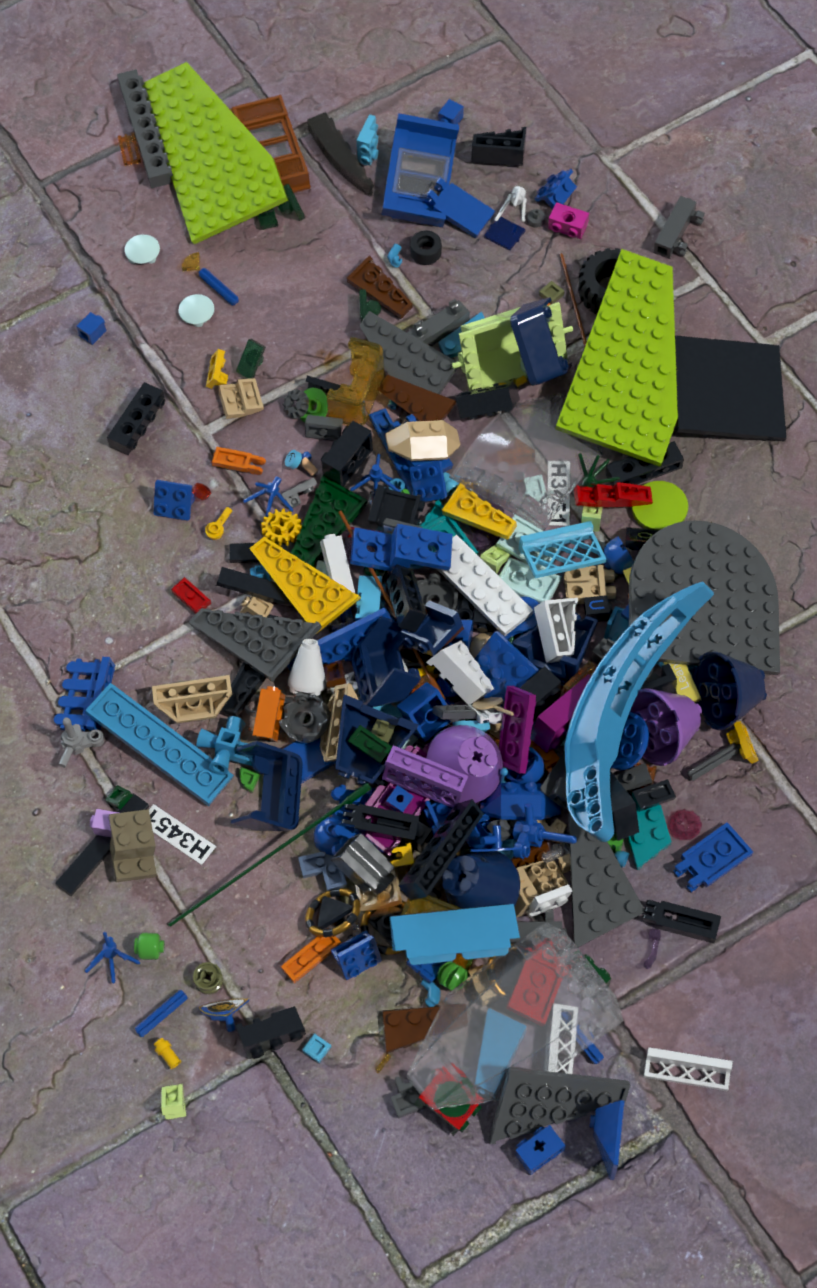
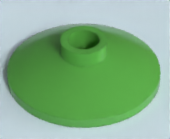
(318, 397)

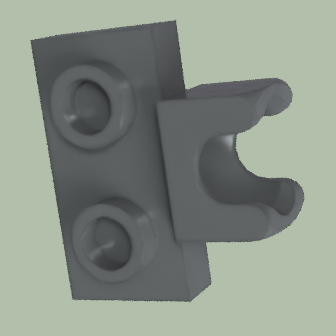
(405, 1100)

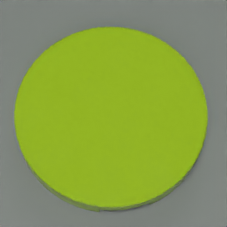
(668, 506)

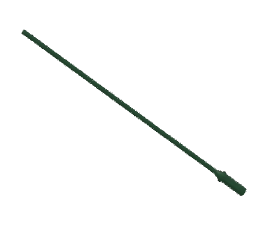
(348, 800)

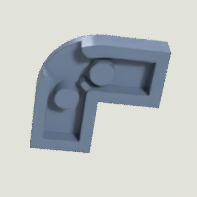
(319, 864)

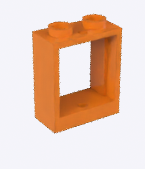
(269, 714)

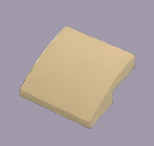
(240, 398)
(388, 898)

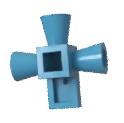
(225, 745)

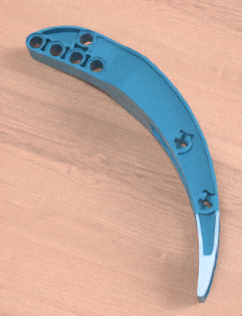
(602, 712)

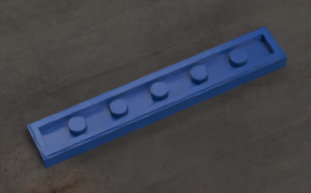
(382, 423)

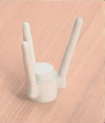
(516, 197)

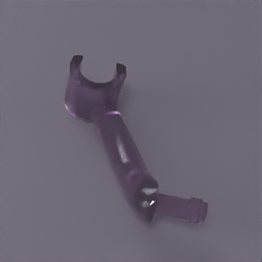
(655, 935)

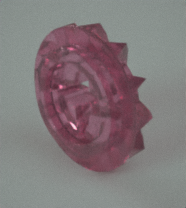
(678, 829)

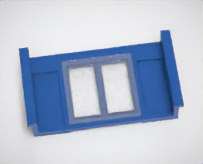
(419, 157)

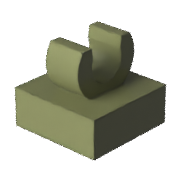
(383, 730)

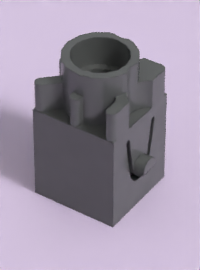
(364, 864)

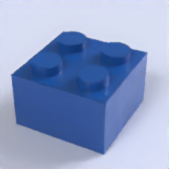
(419, 709)

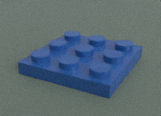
(504, 665)

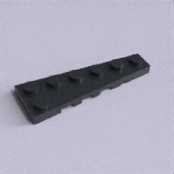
(243, 688)

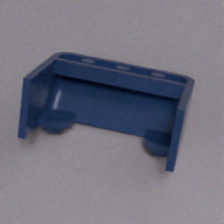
(536, 342)
(280, 788)

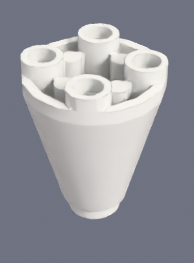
(308, 670)

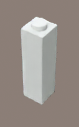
(336, 561)

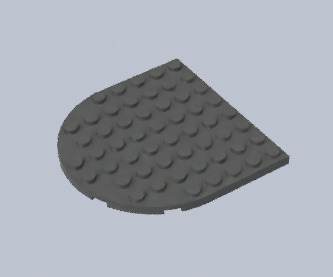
(745, 603)

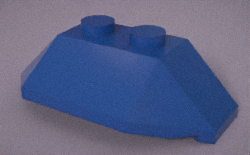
(510, 798)

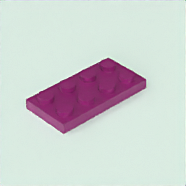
(517, 729)

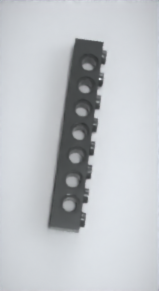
(144, 129)

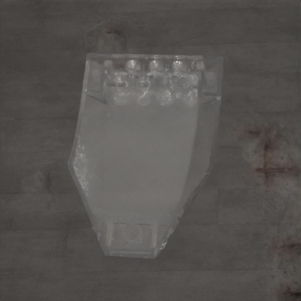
(517, 1012)

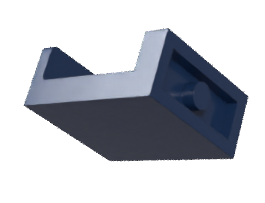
(435, 629)

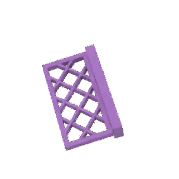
(425, 770)

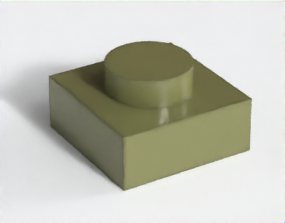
(553, 291)

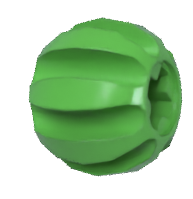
(451, 975)

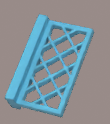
(558, 538)

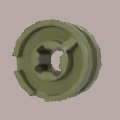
(206, 986)

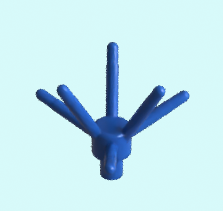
(376, 476)
(272, 490)
(109, 951)

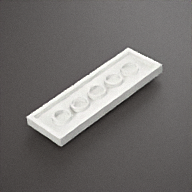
(485, 589)

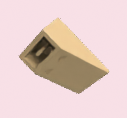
(537, 880)

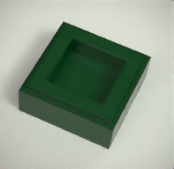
(119, 797)

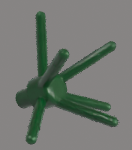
(589, 478)

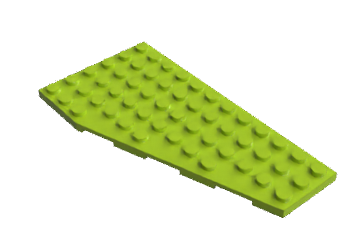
(214, 159)
(628, 368)

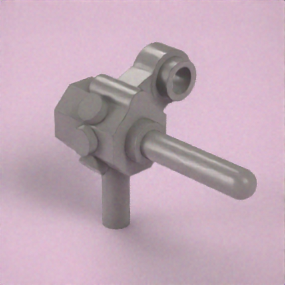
(76, 741)

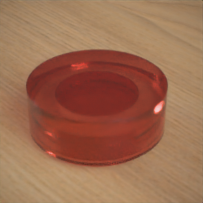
(201, 491)

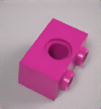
(568, 220)

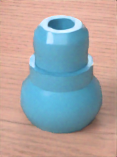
(451, 485)

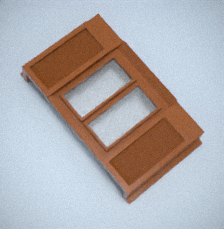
(272, 128)

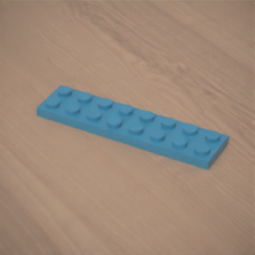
(157, 743)

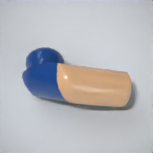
(307, 465)

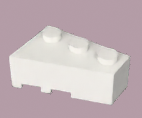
(556, 627)
(462, 671)

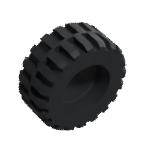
(591, 271)

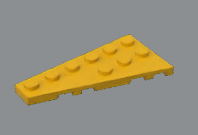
(307, 588)

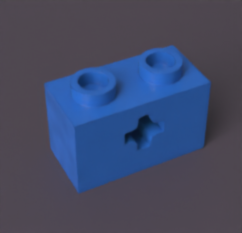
(534, 1160)

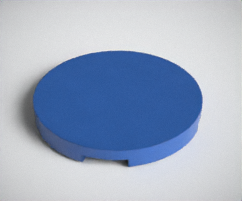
(632, 743)

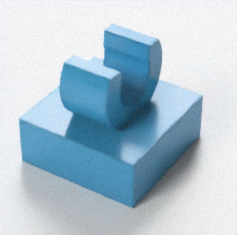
(260, 571)

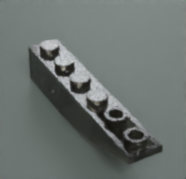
(339, 152)

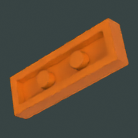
(309, 957)

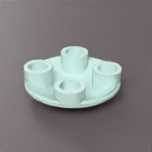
(142, 249)
(196, 309)

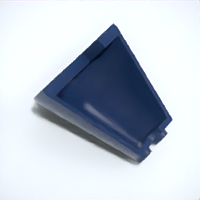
(531, 647)
(351, 760)

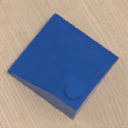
(607, 1134)

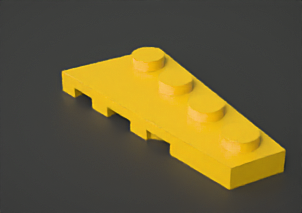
(472, 510)

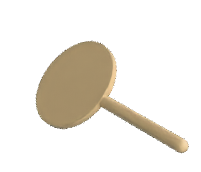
(492, 702)

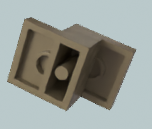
(132, 845)

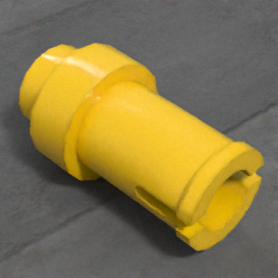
(164, 1049)

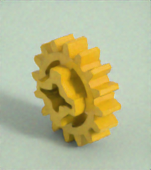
(281, 527)

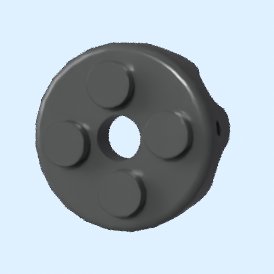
(437, 588)
(296, 712)

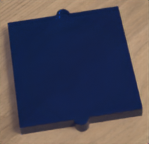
(504, 233)

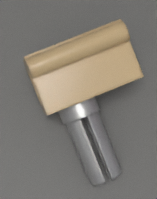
(564, 861)

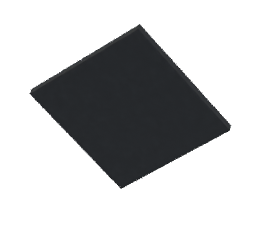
(729, 388)

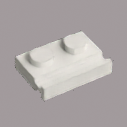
(491, 715)
(549, 901)

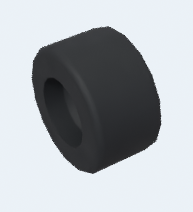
(425, 238)

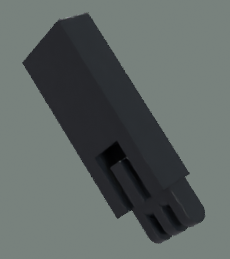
(389, 823)
(690, 922)

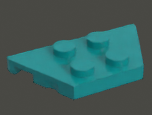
(438, 522)
(652, 836)

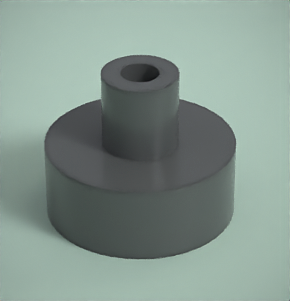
(536, 218)

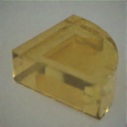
(191, 262)

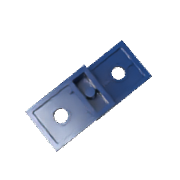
(403, 547)

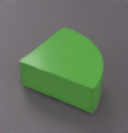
(249, 779)

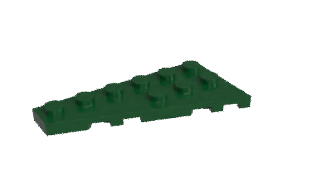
(324, 518)

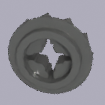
(302, 404)

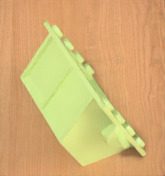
(492, 352)

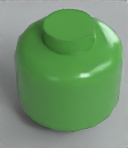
(149, 946)

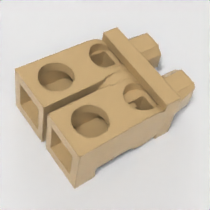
(589, 583)

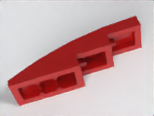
(613, 496)

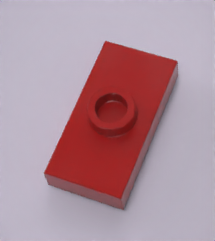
(190, 595)

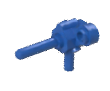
(532, 833)

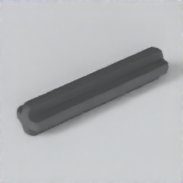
(713, 761)

